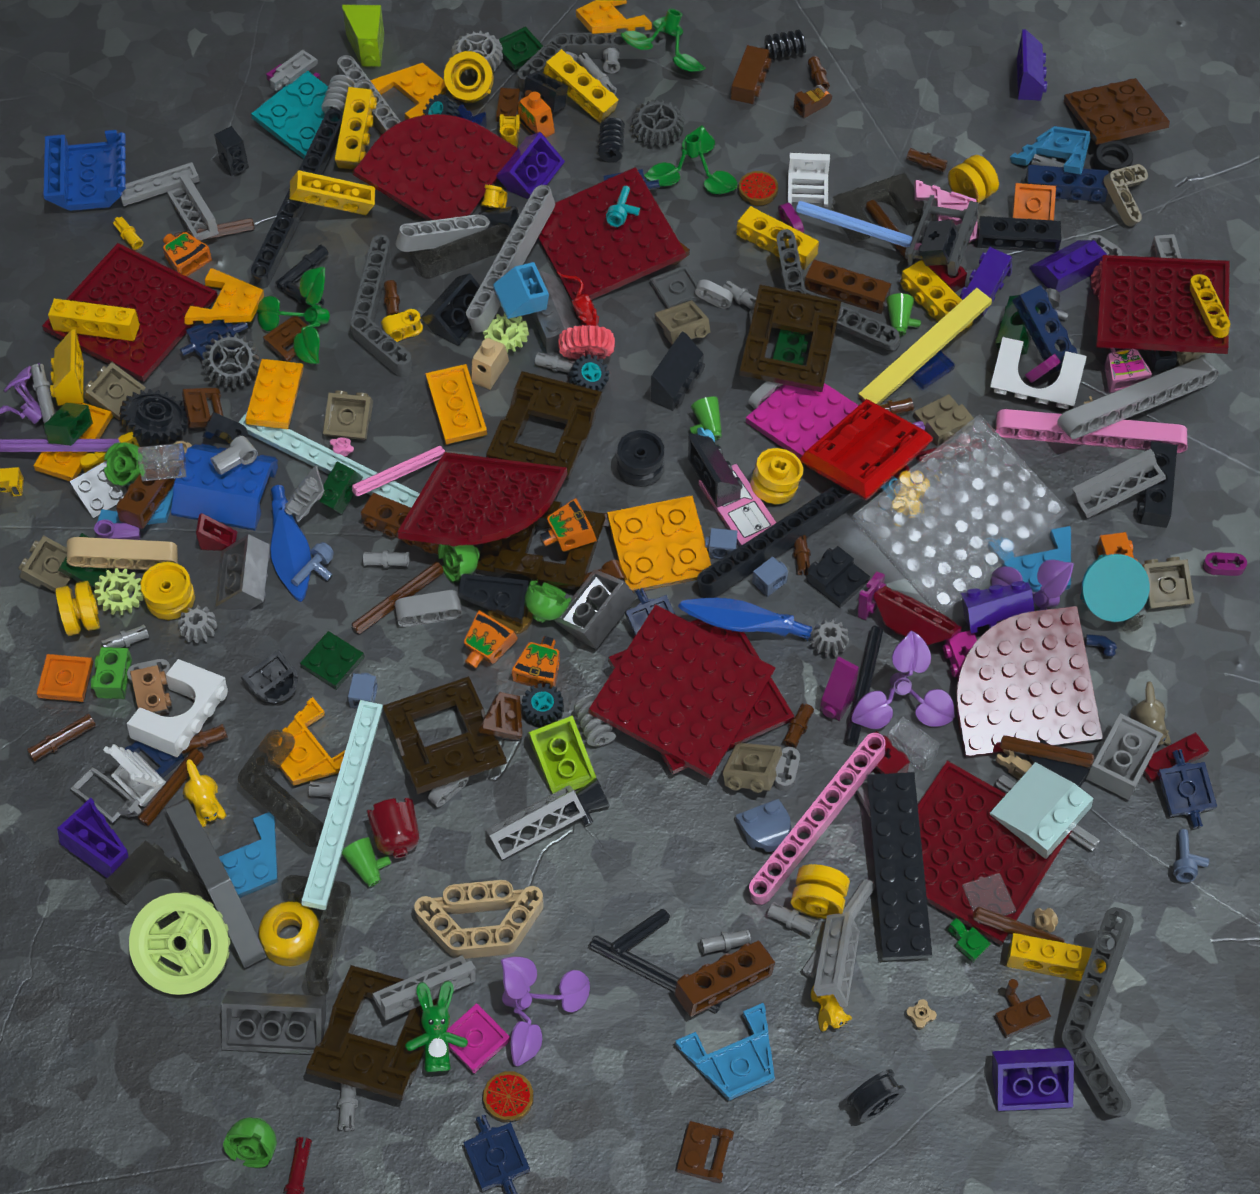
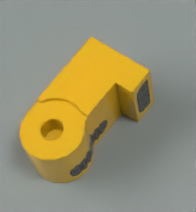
(11, 481)

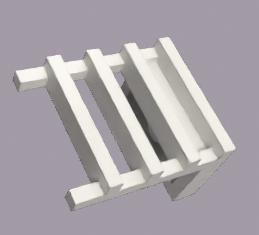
(809, 170)
(135, 775)

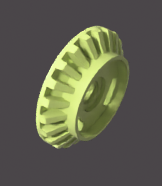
(151, 942)

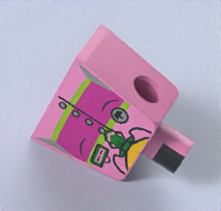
(1125, 369)

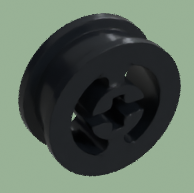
(876, 1095)

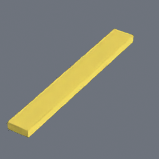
(926, 347)

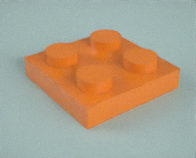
(1034, 201)
(65, 678)

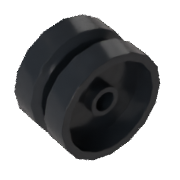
(640, 458)

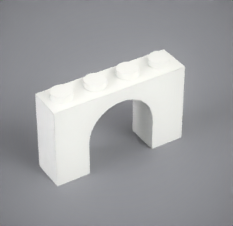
(1062, 391)
(175, 733)

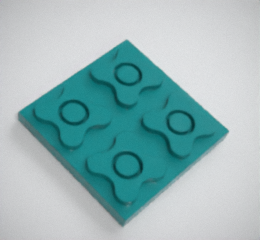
(294, 113)

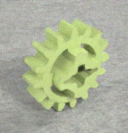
(508, 331)
(117, 594)

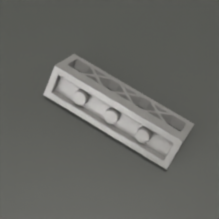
(198, 209)
(1115, 480)
(531, 814)
(837, 957)
(407, 998)

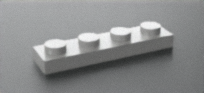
(157, 184)

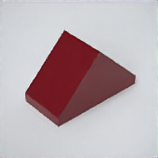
(213, 534)

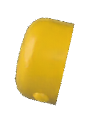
(462, 62)
(292, 950)

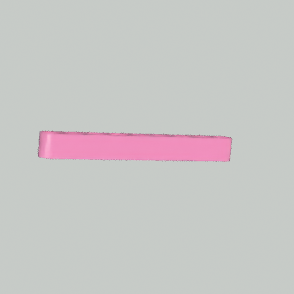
(1122, 434)
(817, 828)

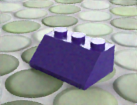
(1030, 68)
(530, 166)
(1069, 265)
(1033, 1079)

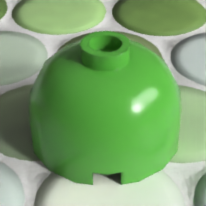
(122, 463)
(458, 560)
(545, 601)
(251, 1141)

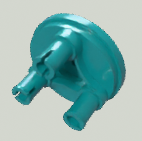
(1115, 587)

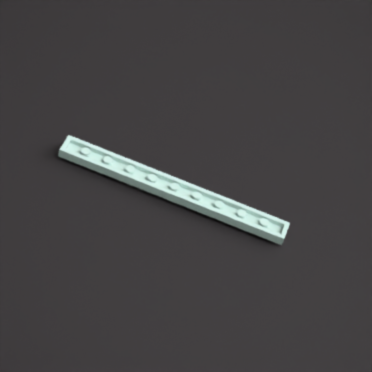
(325, 459)
(342, 806)

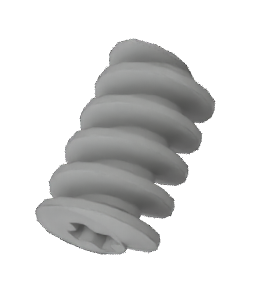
(337, 93)
(595, 730)

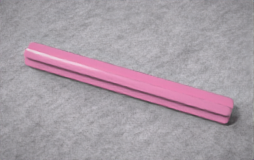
(397, 471)

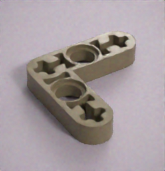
(1128, 210)

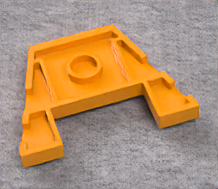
(603, 17)
(416, 83)
(235, 303)
(308, 758)

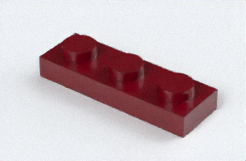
(1192, 749)

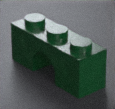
(1013, 326)

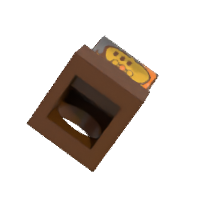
(811, 100)

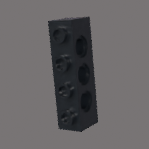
(1019, 234)
(1159, 512)

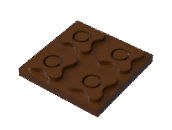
(1116, 111)

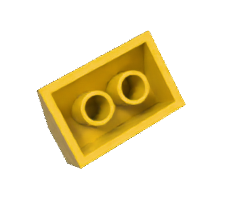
(68, 371)

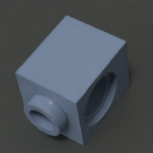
(721, 542)
(770, 576)
(362, 687)

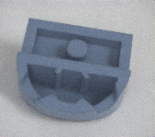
(765, 825)

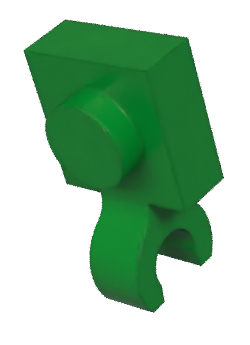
(970, 942)

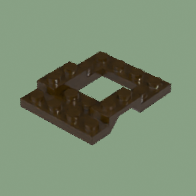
(793, 313)
(553, 401)
(512, 555)
(451, 758)
(362, 1060)

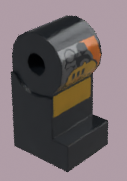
(224, 428)

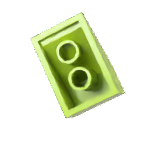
(562, 755)

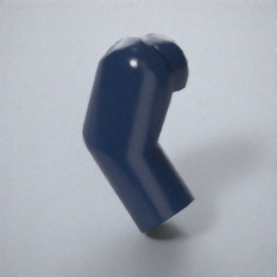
(1101, 641)

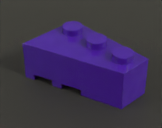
(989, 275)
(996, 604)
(92, 839)

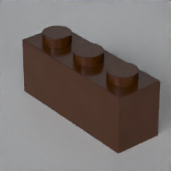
(750, 74)

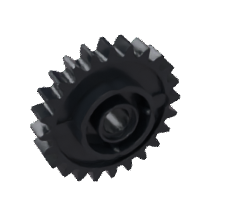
(153, 416)

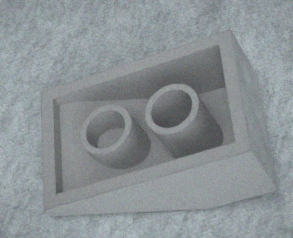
(1124, 756)

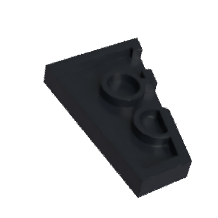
(496, 594)

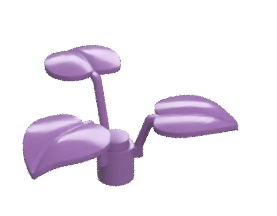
(30, 407)
(1052, 576)
(935, 708)
(517, 977)

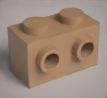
(150, 690)

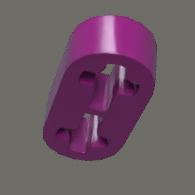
(790, 217)
(1043, 368)
(1225, 564)

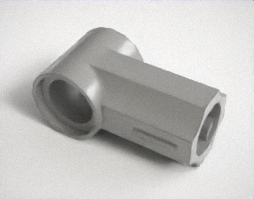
(239, 452)

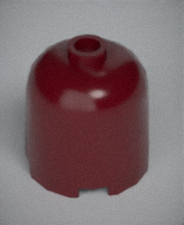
(394, 827)

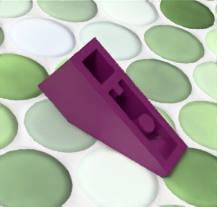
(839, 689)

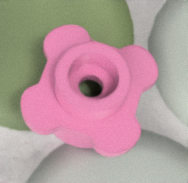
(342, 446)

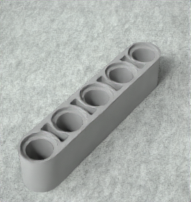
(438, 232)

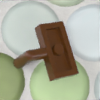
(509, 102)
(1021, 1014)

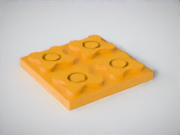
(659, 543)

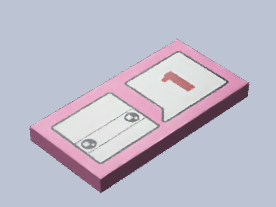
(746, 514)

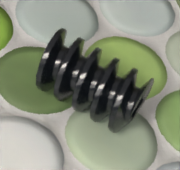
(785, 42)
(611, 140)

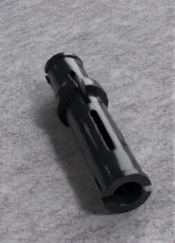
(307, 263)

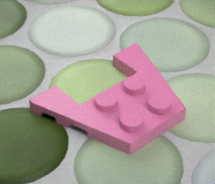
(947, 200)

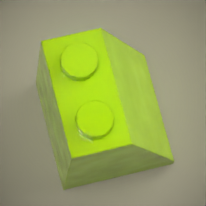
(365, 32)

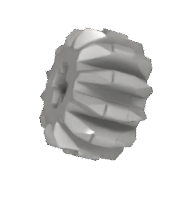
(197, 624)
(829, 637)

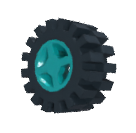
(441, 105)
(592, 368)
(539, 698)

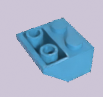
(522, 291)

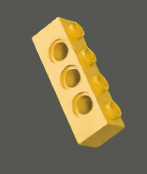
(584, 96)
(356, 99)
(332, 192)
(763, 232)
(929, 290)
(94, 319)
(1049, 957)

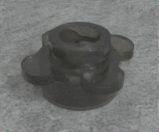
(1134, 623)

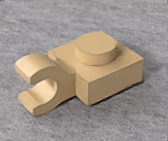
(1016, 766)

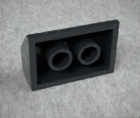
(448, 312)
(676, 372)
(713, 470)

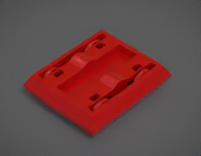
(861, 449)

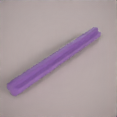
(43, 445)

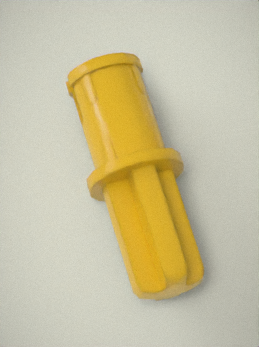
(128, 233)

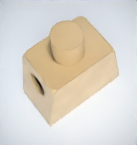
(493, 358)

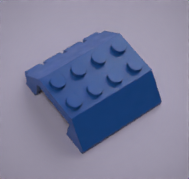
(84, 173)
(225, 497)

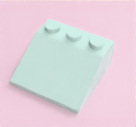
(1042, 809)

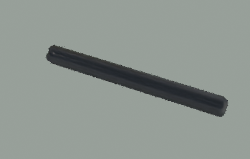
(865, 680)
(640, 966)

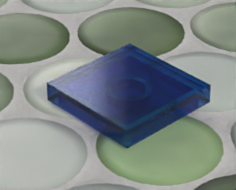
(933, 370)

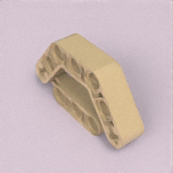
(490, 902)

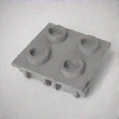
(97, 491)
(305, 495)

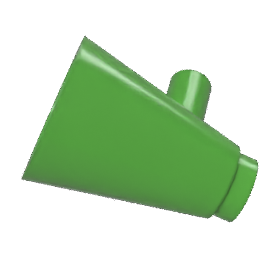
(899, 311)
(708, 415)
(363, 861)

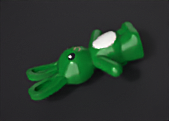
(436, 1023)

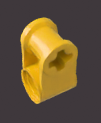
(510, 128)
(494, 197)
(400, 326)

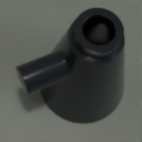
(502, 216)
(591, 798)

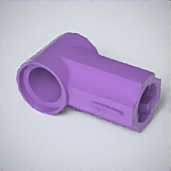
(111, 530)

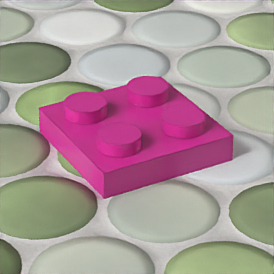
(483, 1037)

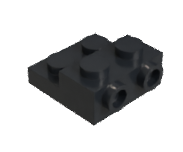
(837, 576)

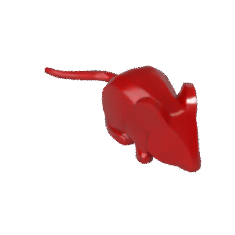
(583, 305)

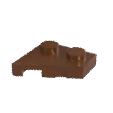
(503, 717)

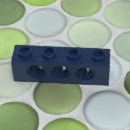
(1072, 186)
(1036, 324)

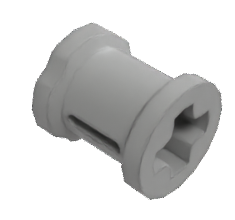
(611, 62)

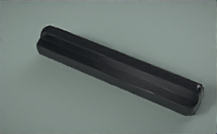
(639, 932)

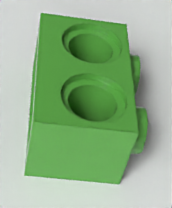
(115, 672)

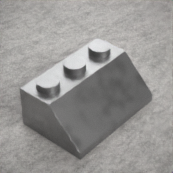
(243, 574)
(596, 608)

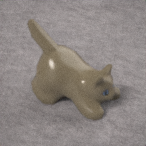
(1152, 714)

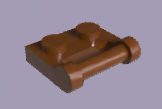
(284, 336)
(197, 406)
(696, 1151)

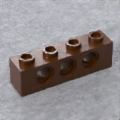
(847, 286)
(142, 500)
(374, 516)
(697, 999)

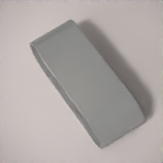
(428, 608)

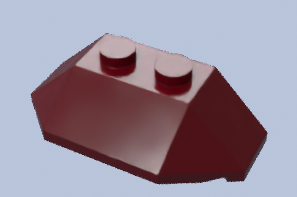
(907, 614)

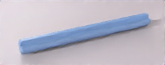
(854, 224)

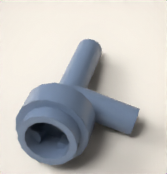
(321, 554)
(1187, 866)

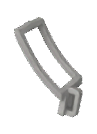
(129, 808)

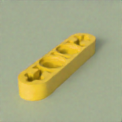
(1214, 304)

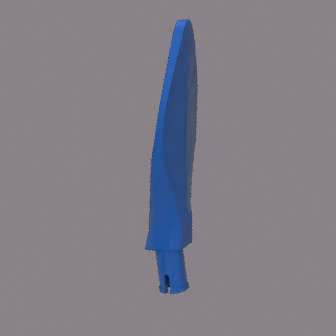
(288, 546)
(743, 617)

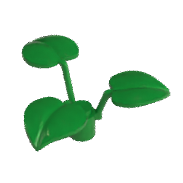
(670, 25)
(694, 145)
(307, 342)

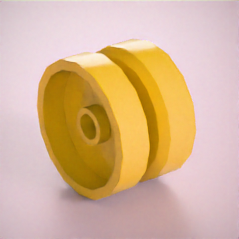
(974, 178)
(776, 476)
(167, 590)
(78, 608)
(820, 891)

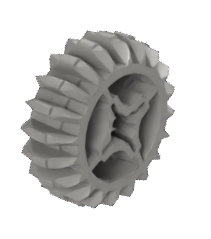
(480, 44)

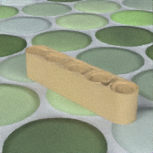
(119, 553)

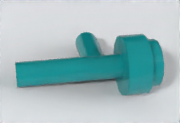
(617, 213)

